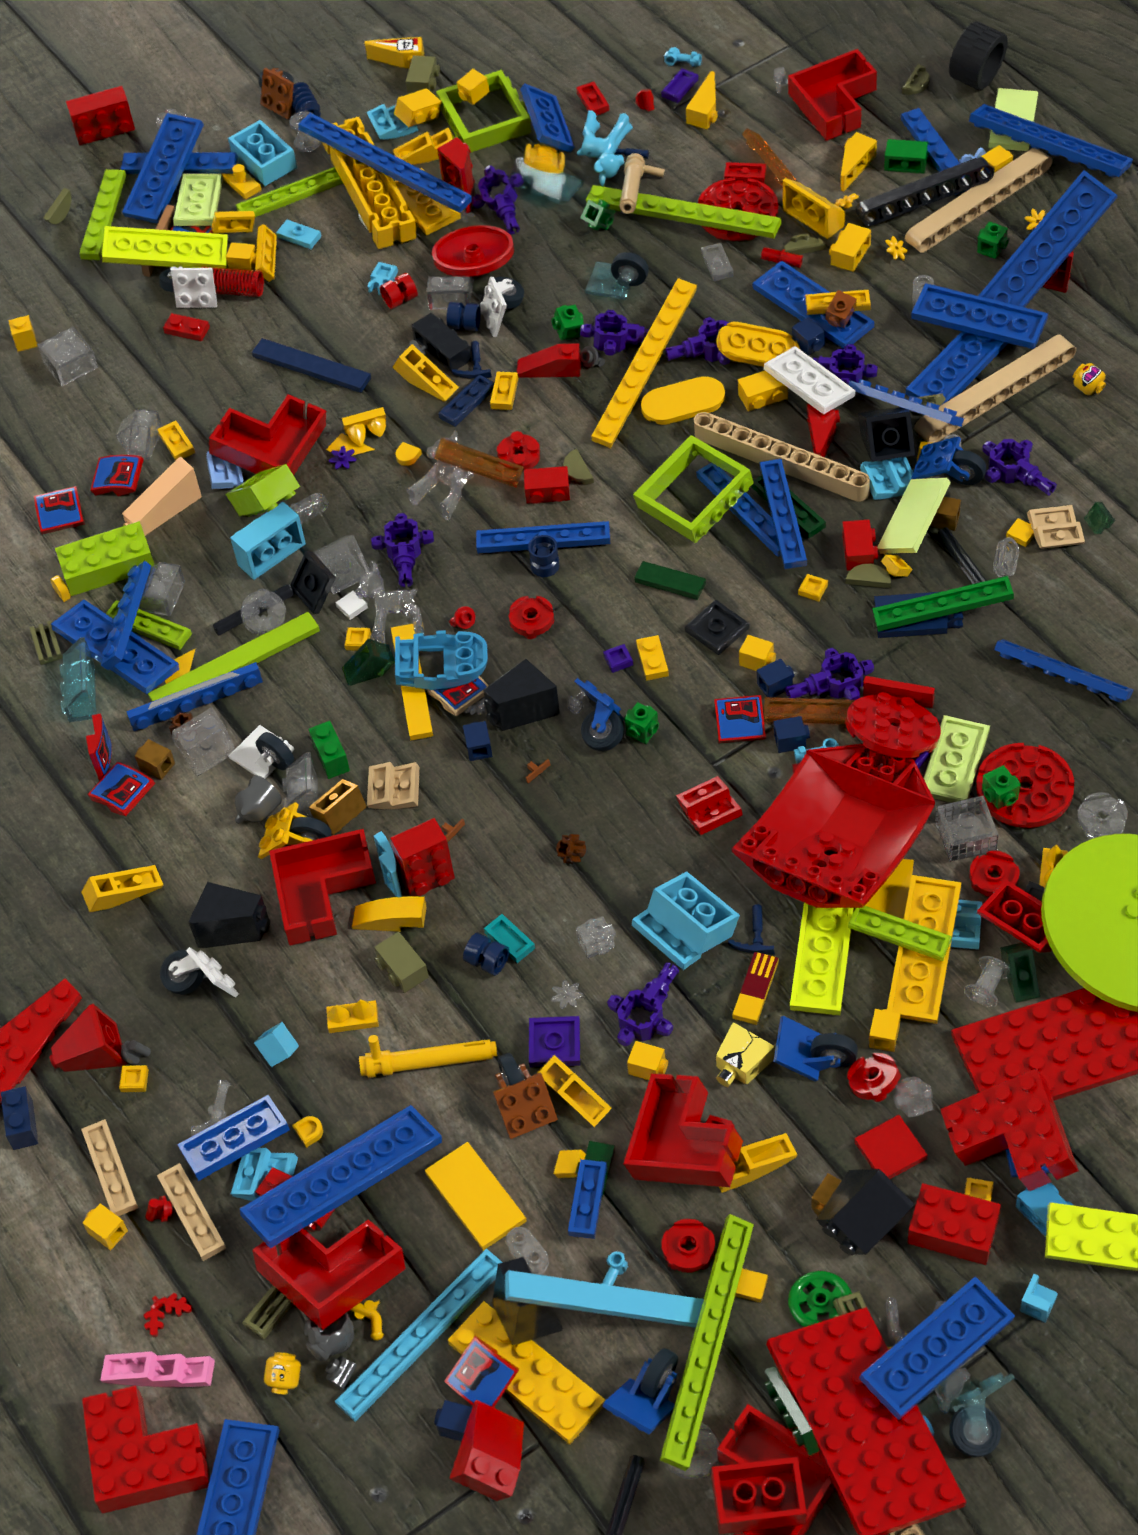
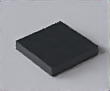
(312, 582)
(717, 627)

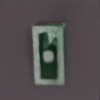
(368, 662)
(1023, 973)

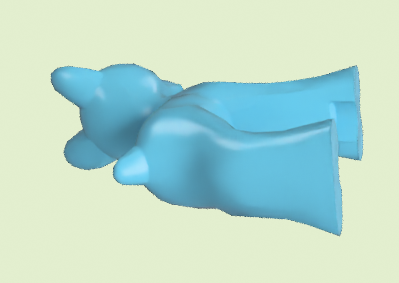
(604, 149)

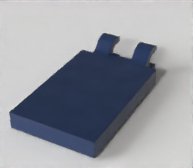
(928, 627)

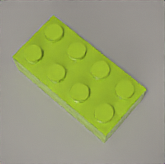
(263, 491)
(103, 558)

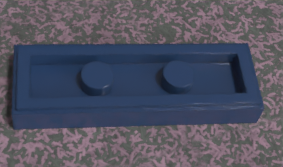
(466, 400)

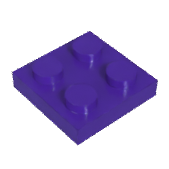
(554, 1037)

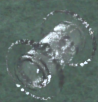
(310, 143)
(984, 989)

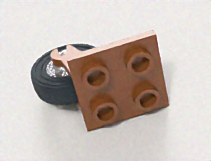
(277, 91)
(522, 1098)

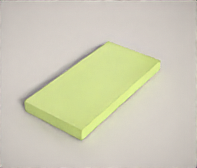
(1019, 103)
(197, 199)
(913, 515)
(955, 759)

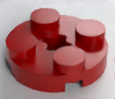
(519, 442)
(531, 626)
(997, 861)
(879, 1086)
(692, 1260)

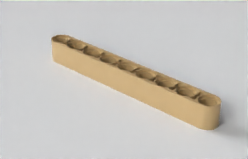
(978, 200)
(999, 387)
(796, 461)

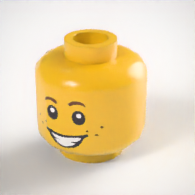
(282, 1372)

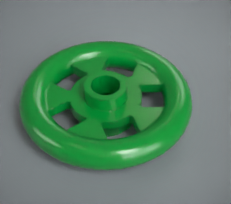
(817, 1280)

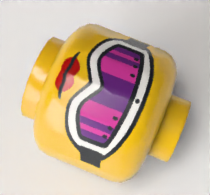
(1089, 379)

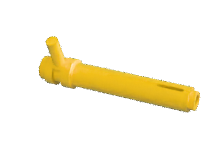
(388, 1062)

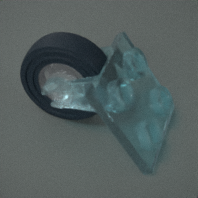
(616, 278)
(974, 1427)

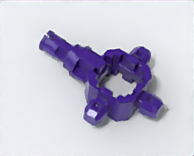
(503, 203)
(612, 342)
(699, 345)
(849, 357)
(1022, 470)
(403, 554)
(823, 681)
(652, 999)

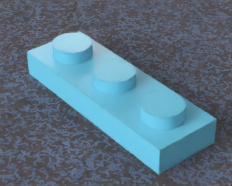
(665, 940)

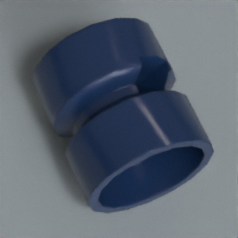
(463, 316)
(543, 556)
(487, 954)

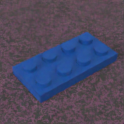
(547, 118)
(233, 1137)

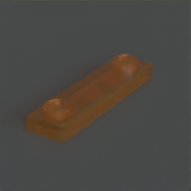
(758, 144)
(478, 462)
(811, 710)

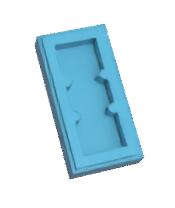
(298, 234)

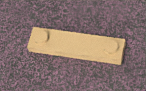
(109, 1168)
(191, 1212)

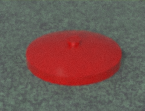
(473, 251)

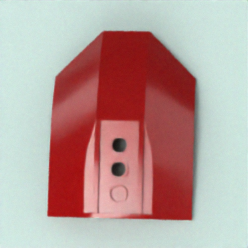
(841, 802)

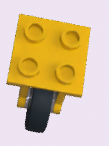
(291, 829)

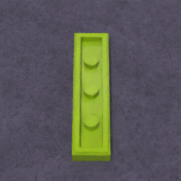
(156, 628)
(900, 932)

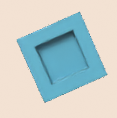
(276, 1044)
(1038, 1300)

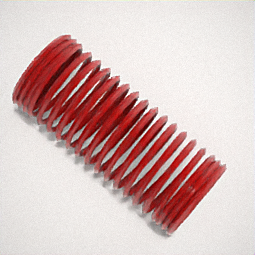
(254, 282)

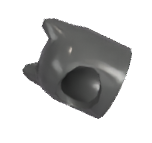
(256, 800)

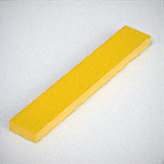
(414, 698)

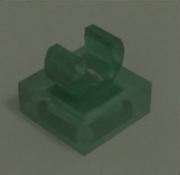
(1099, 518)

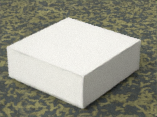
(351, 605)

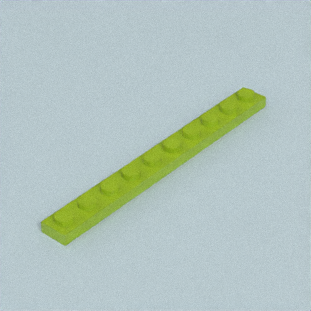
(692, 212)
(706, 1343)

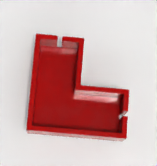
(829, 91)
(263, 445)
(310, 873)
(1014, 1117)
(673, 1143)
(332, 1279)
(766, 1439)
(136, 1466)

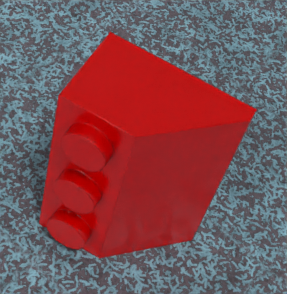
(457, 167)
(1017, 915)

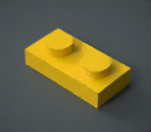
(233, 221)
(504, 390)
(176, 440)
(652, 657)

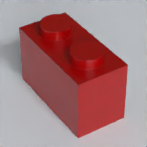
(546, 484)
(858, 543)

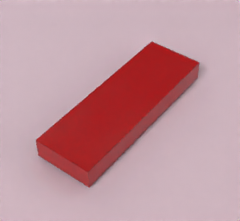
(920, 694)

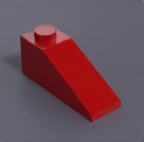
(555, 361)
(821, 428)

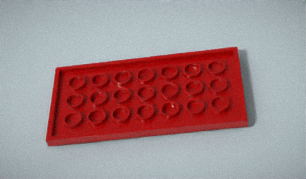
(1068, 1038)
(880, 1465)

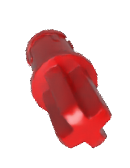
(777, 256)

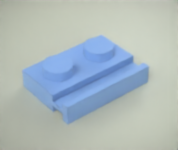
(223, 473)

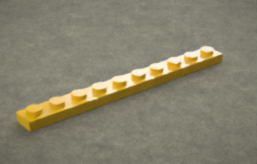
(643, 363)

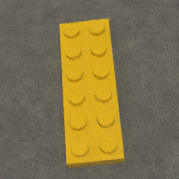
(917, 977)
(541, 1383)

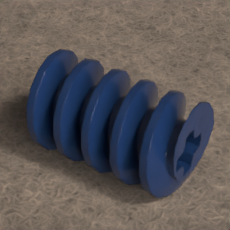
(304, 99)

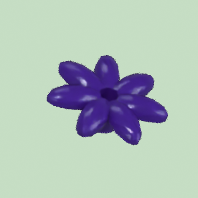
(342, 457)

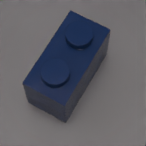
(19, 1118)

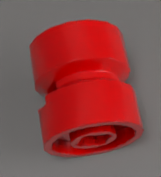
(401, 289)

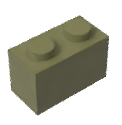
(422, 74)
(401, 962)

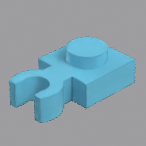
(381, 274)

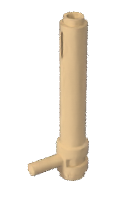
(633, 172)

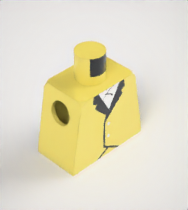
(742, 1056)

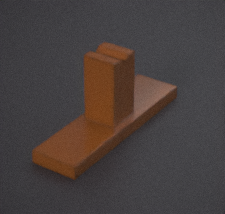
(536, 770)
(452, 831)

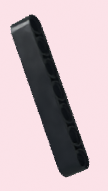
(934, 192)

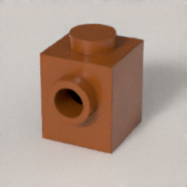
(840, 309)

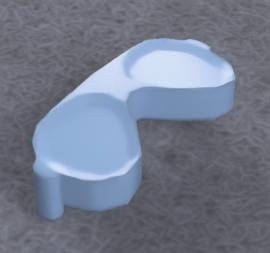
(966, 157)

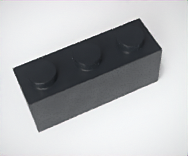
(441, 342)

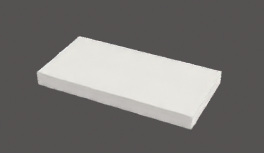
(809, 380)

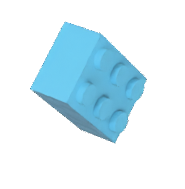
(263, 152)
(268, 540)
(693, 912)

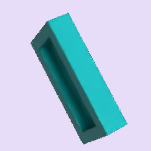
(508, 934)

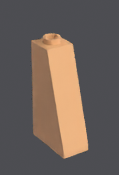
(164, 497)

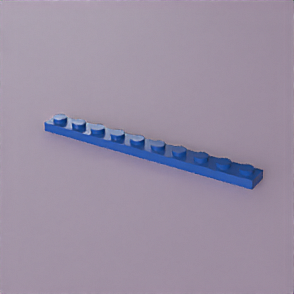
(385, 162)

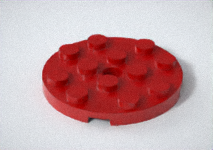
(746, 195)
(913, 729)
(1049, 779)

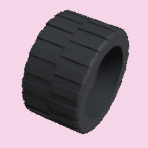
(978, 55)

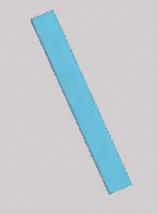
(602, 1298)
(419, 1336)

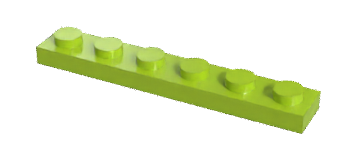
(102, 214)

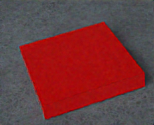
(891, 1147)

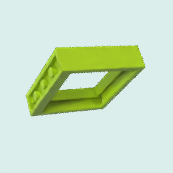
(492, 134)
(672, 468)

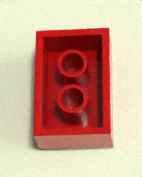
(100, 115)
(422, 858)
(954, 1224)
(758, 1495)

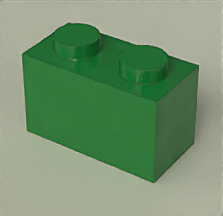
(906, 156)
(329, 749)

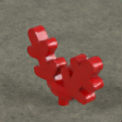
(169, 1303)

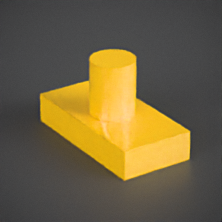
(242, 182)

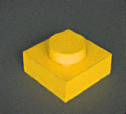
(896, 565)

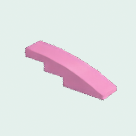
(157, 1371)

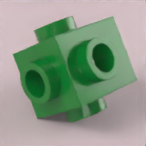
(598, 214)
(992, 240)
(567, 322)
(641, 722)
(1001, 787)

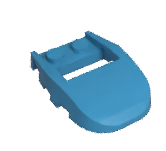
(463, 659)

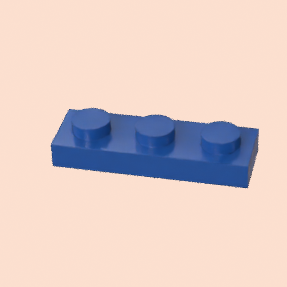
(587, 1199)

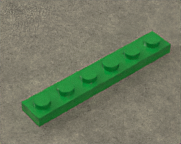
(943, 603)

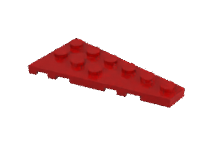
(30, 1031)

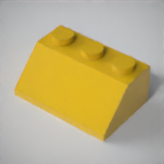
(812, 209)

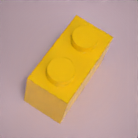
(417, 107)
(850, 247)
(761, 390)

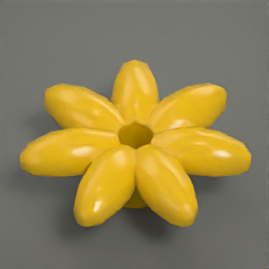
(846, 201)
(1035, 218)
(895, 248)

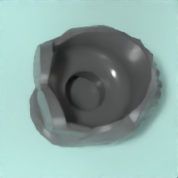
(331, 1340)

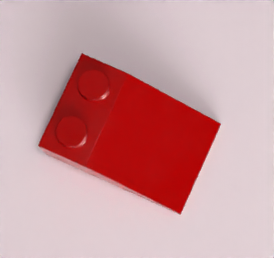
(489, 1452)

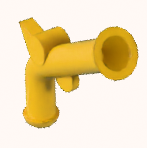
(369, 1310)

